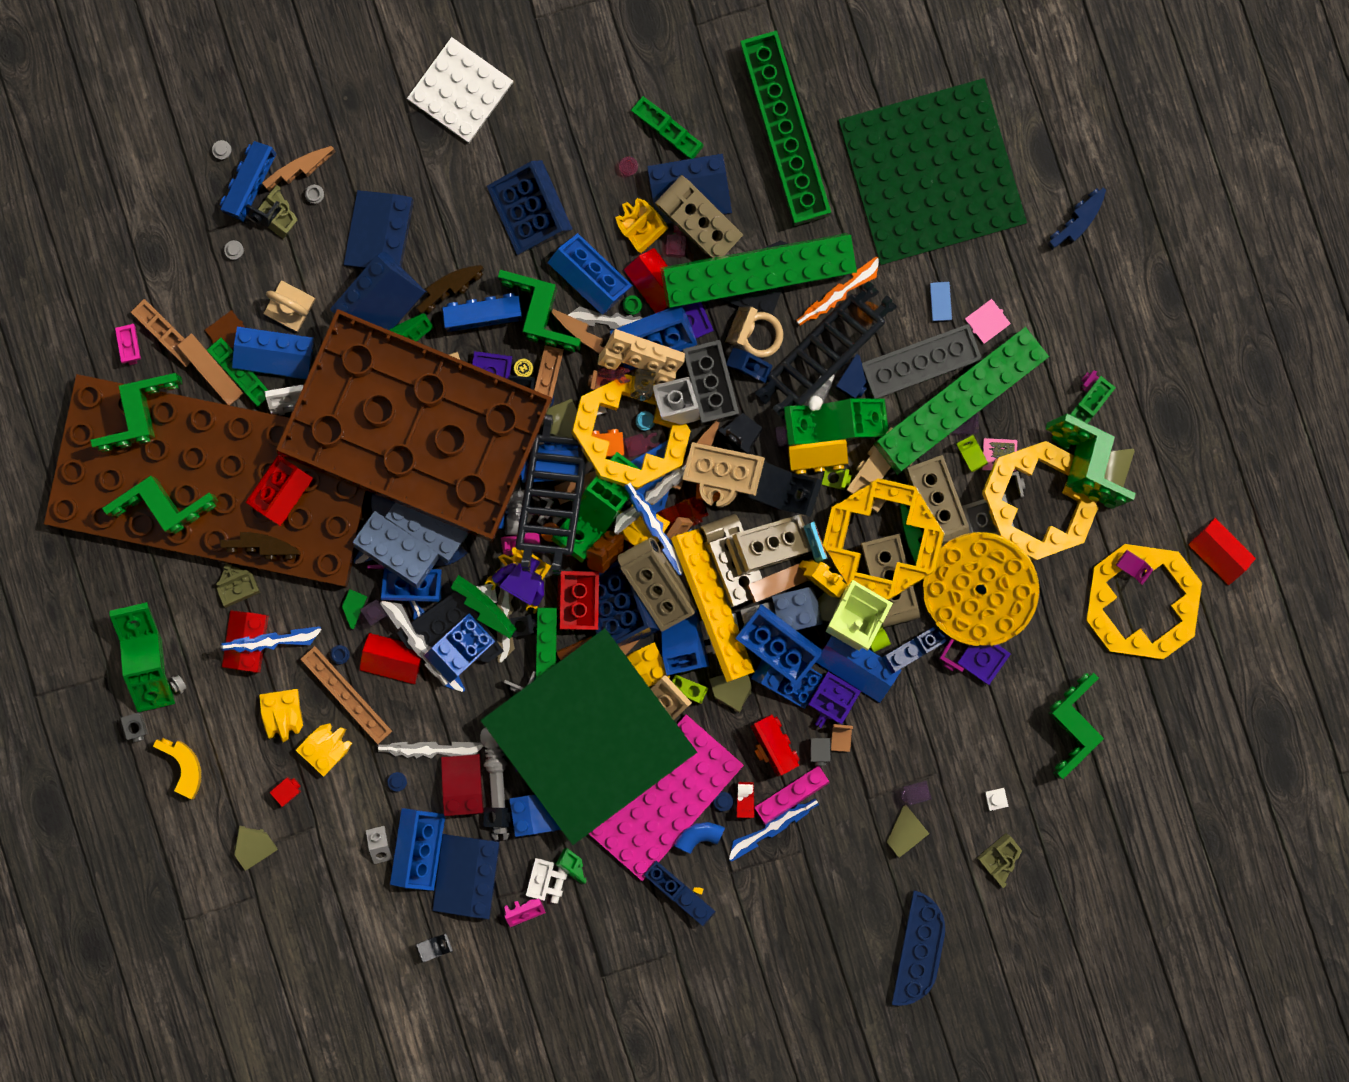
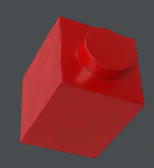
(286, 791)

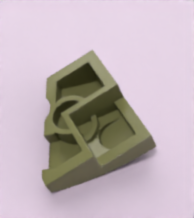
(285, 218)
(906, 832)

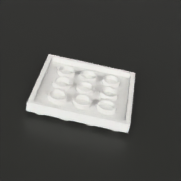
(460, 90)

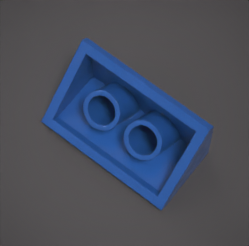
(397, 589)

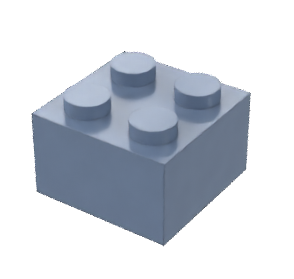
(798, 608)

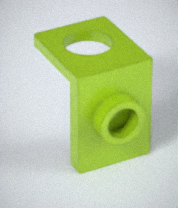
(972, 453)
(844, 478)

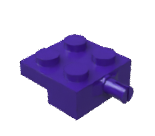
(833, 699)

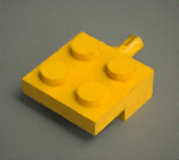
(823, 578)

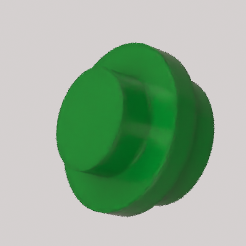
(632, 305)

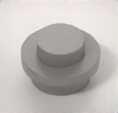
(221, 150)
(314, 194)
(233, 250)
(177, 684)

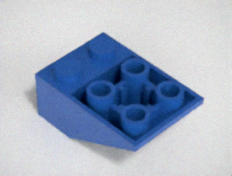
(684, 646)
(459, 648)
(778, 683)

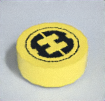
(523, 368)

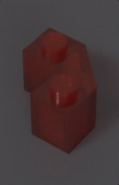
(689, 508)

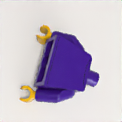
(521, 584)

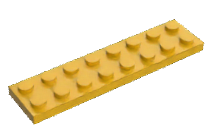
(712, 605)

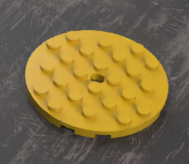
(1009, 586)

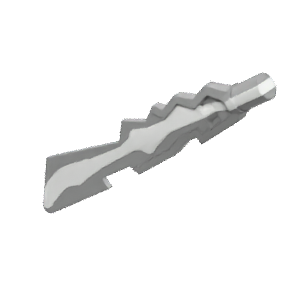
(592, 317)
(653, 496)
(417, 642)
(430, 749)

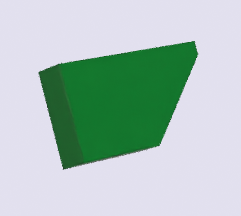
(352, 605)
(571, 865)

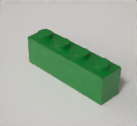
(546, 640)

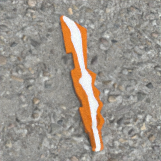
(838, 293)

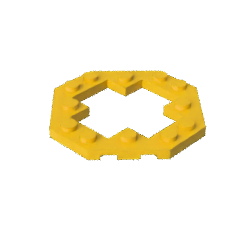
(596, 449)
(862, 503)
(1004, 513)
(1138, 642)

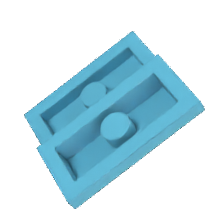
(815, 542)

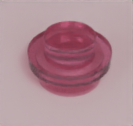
(628, 166)

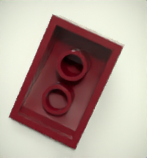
(462, 785)

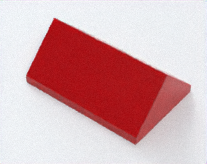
(647, 278)
(1222, 552)
(390, 659)

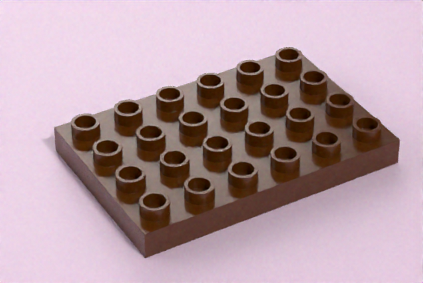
(414, 425)

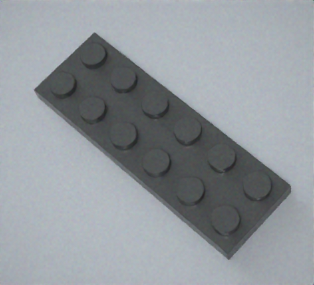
(921, 361)

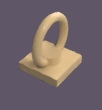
(288, 305)
(744, 325)

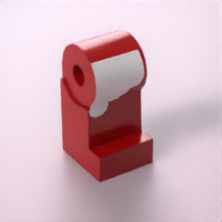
(745, 800)

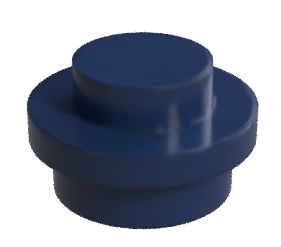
(340, 654)
(397, 781)
(723, 801)

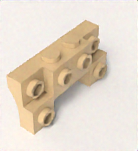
(642, 355)
(869, 471)

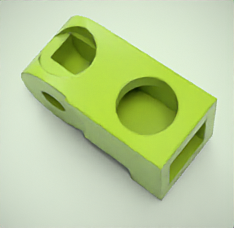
(690, 689)

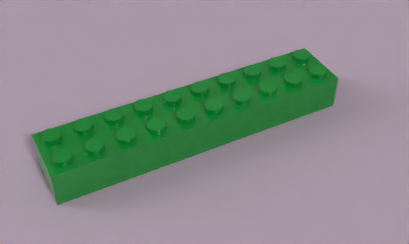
(785, 128)
(758, 270)
(961, 400)

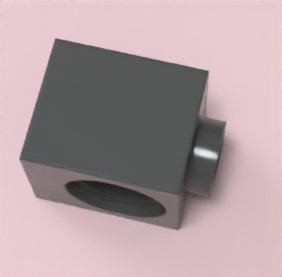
(128, 720)
(820, 750)

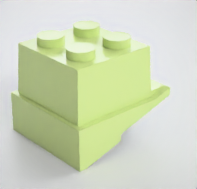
(858, 616)

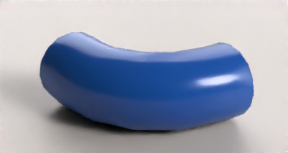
(699, 833)

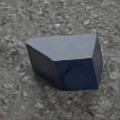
(749, 365)
(853, 380)

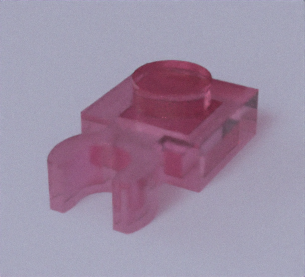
(638, 445)

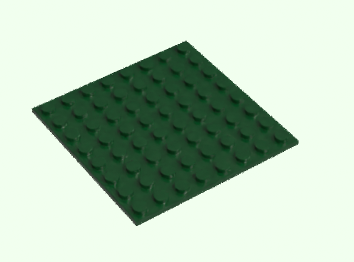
(932, 171)
(589, 736)

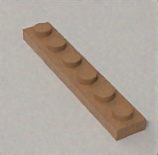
(346, 695)

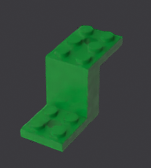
(539, 310)
(137, 412)
(836, 421)
(1090, 461)
(160, 505)
(597, 511)
(142, 657)
(1075, 725)

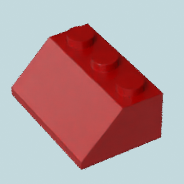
(279, 490)
(578, 600)
(240, 626)
(775, 745)

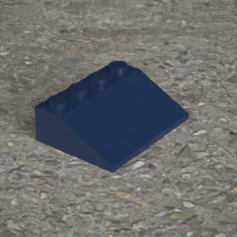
(705, 173)
(529, 207)
(378, 226)
(381, 293)
(622, 609)
(466, 876)

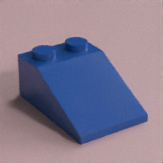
(531, 816)

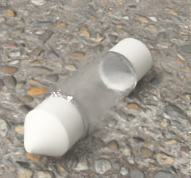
(818, 398)

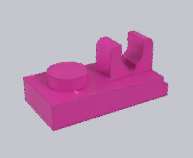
(128, 344)
(510, 541)
(524, 912)

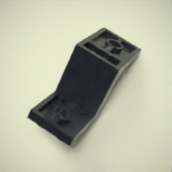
(783, 490)

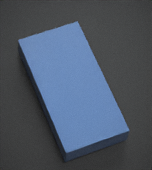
(940, 301)

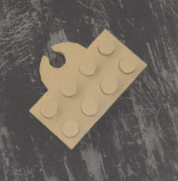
(722, 472)

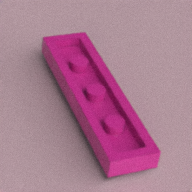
(792, 795)

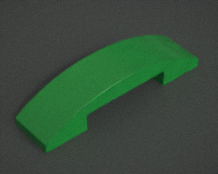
(245, 379)

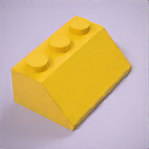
(818, 456)

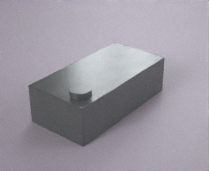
(711, 382)

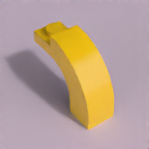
(190, 766)

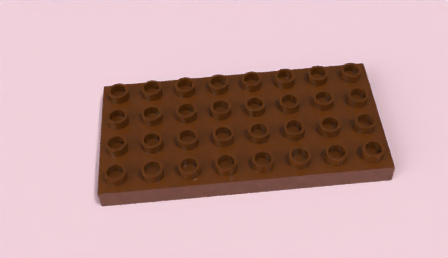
(197, 452)

